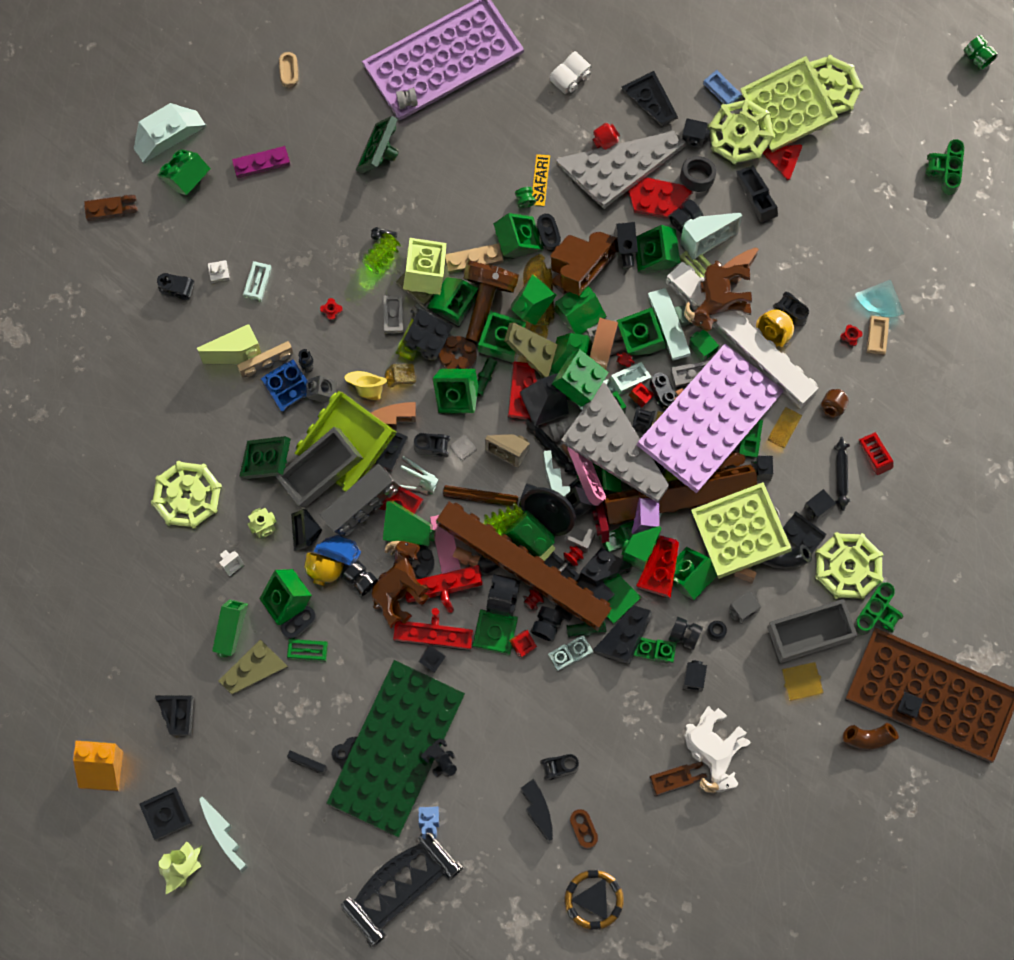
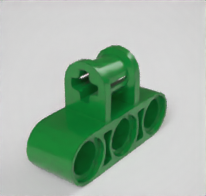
(941, 166)
(885, 612)

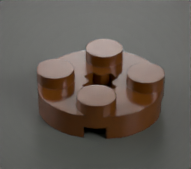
(456, 344)

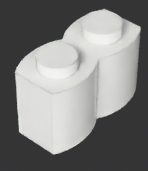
(570, 73)

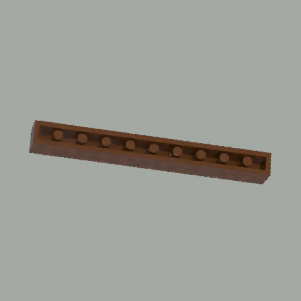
(523, 565)

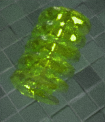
(380, 252)
(503, 519)

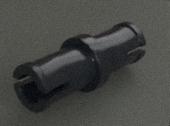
(306, 361)

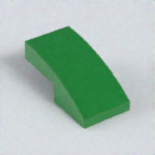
(750, 444)
(618, 537)

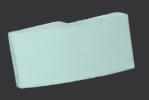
(570, 653)

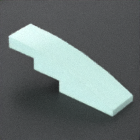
(669, 324)
(626, 379)
(554, 475)
(220, 828)

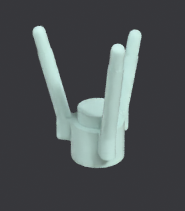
(427, 481)

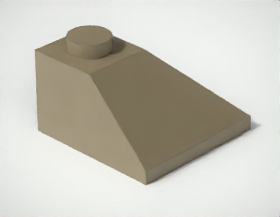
(508, 447)

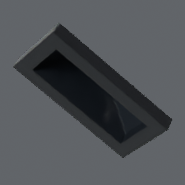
(304, 529)

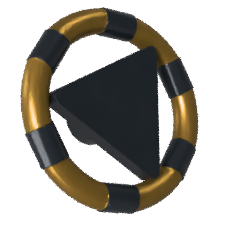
(594, 899)

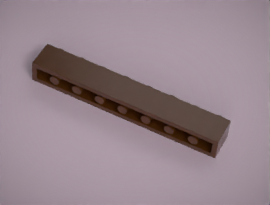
(623, 504)

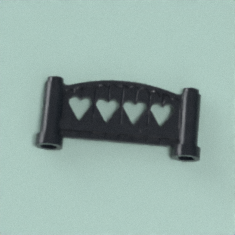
(372, 921)

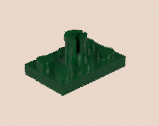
(379, 146)
(265, 457)

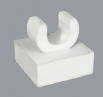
(218, 271)
(231, 562)

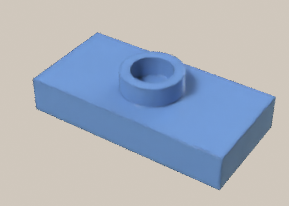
(722, 88)

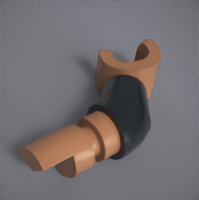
(467, 558)

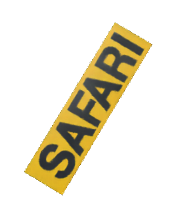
(540, 178)

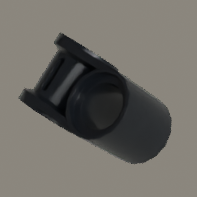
(176, 286)
(791, 306)
(643, 420)
(433, 444)
(558, 767)

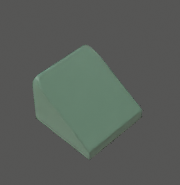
(680, 313)

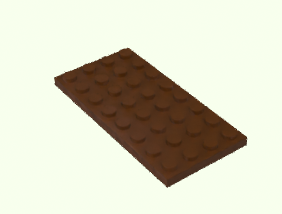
(957, 701)

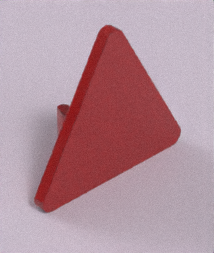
(784, 159)

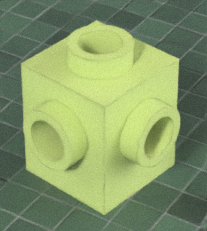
(266, 527)

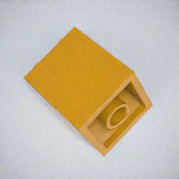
(97, 765)

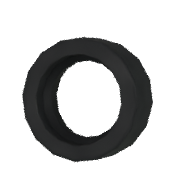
(696, 184)

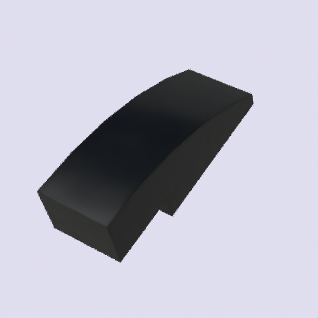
(757, 194)
(538, 809)

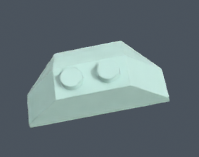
(165, 129)

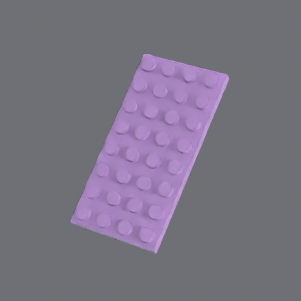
(444, 56)
(710, 418)

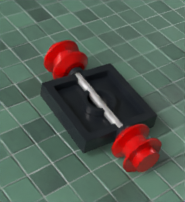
(564, 566)

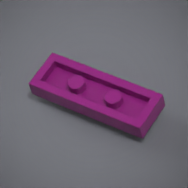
(261, 162)

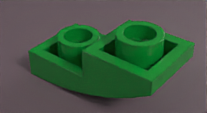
(656, 650)

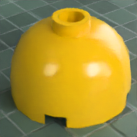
(776, 327)
(322, 568)

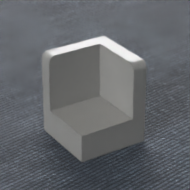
(581, 538)

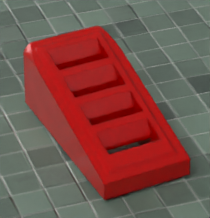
(881, 464)

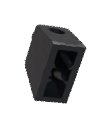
(626, 238)

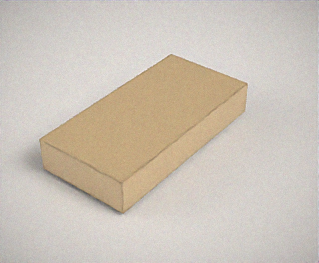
(877, 335)

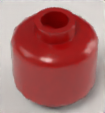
(606, 136)

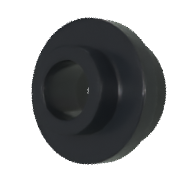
(717, 624)

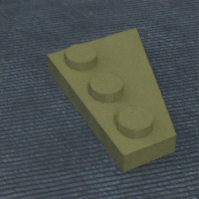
(532, 347)
(253, 667)

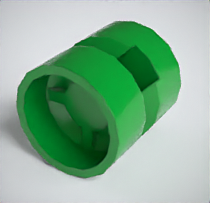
(980, 52)

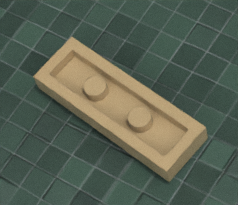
(486, 255)
(265, 359)

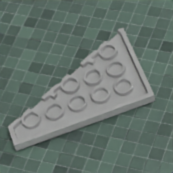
(616, 170)
(610, 441)

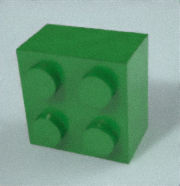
(493, 337)
(580, 378)

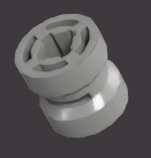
(406, 98)
(559, 430)

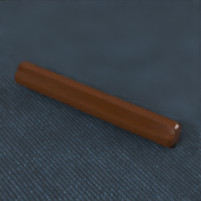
(480, 495)

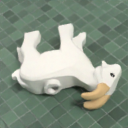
(714, 752)

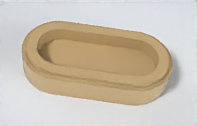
(288, 69)

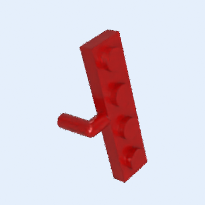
(448, 583)
(433, 633)

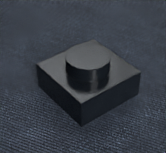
(909, 705)

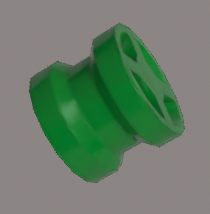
(525, 197)

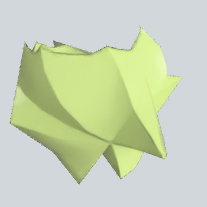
(178, 866)

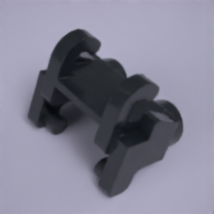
(445, 765)

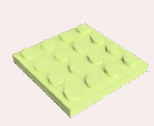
(794, 100)
(741, 530)

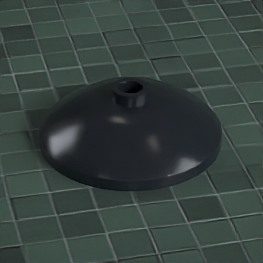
(550, 509)

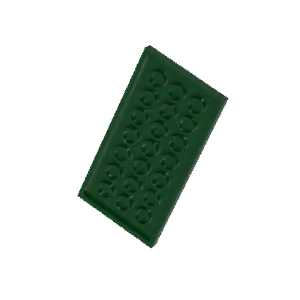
(386, 759)

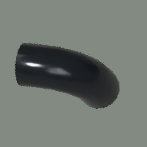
(797, 557)

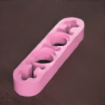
(588, 478)

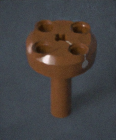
(490, 279)

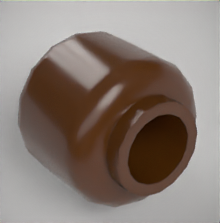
(835, 402)

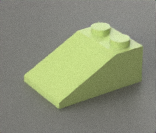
(424, 266)
(231, 348)

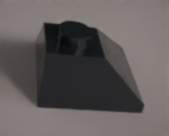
(544, 401)

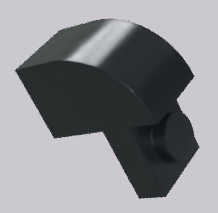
(578, 498)

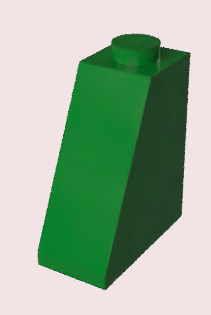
(406, 526)
(229, 627)

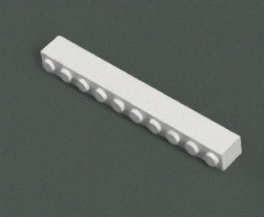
(747, 340)

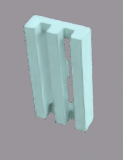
(253, 295)

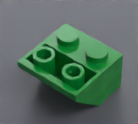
(183, 171)
(454, 300)

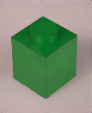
(703, 345)

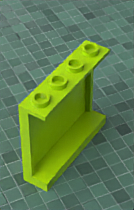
(362, 429)

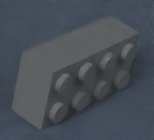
(319, 467)
(360, 500)
(812, 631)

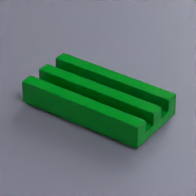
(305, 650)

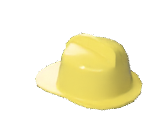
(366, 384)

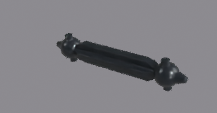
(548, 443)
(842, 473)

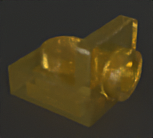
(400, 374)

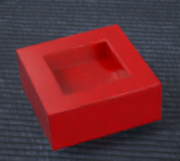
(641, 395)
(523, 643)

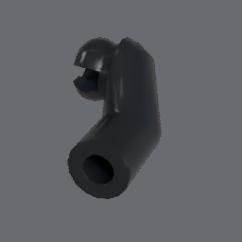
(377, 233)

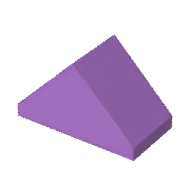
(646, 515)

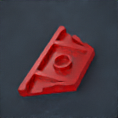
(657, 197)

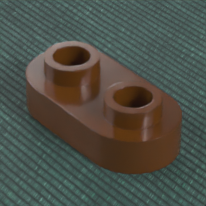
(583, 829)

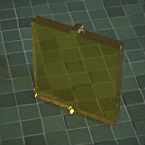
(802, 681)

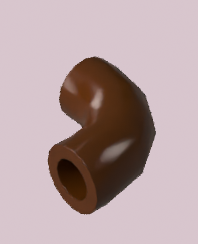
(872, 738)

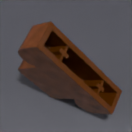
(582, 260)

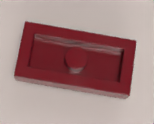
(602, 527)

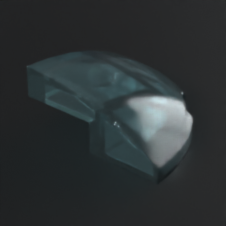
(881, 299)

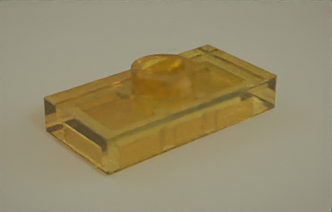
(784, 427)

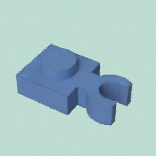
(429, 820)

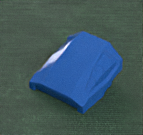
(286, 384)
(339, 549)

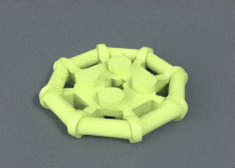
(838, 82)
(741, 141)
(183, 505)
(847, 576)

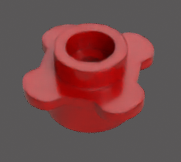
(331, 314)
(850, 329)
(625, 359)

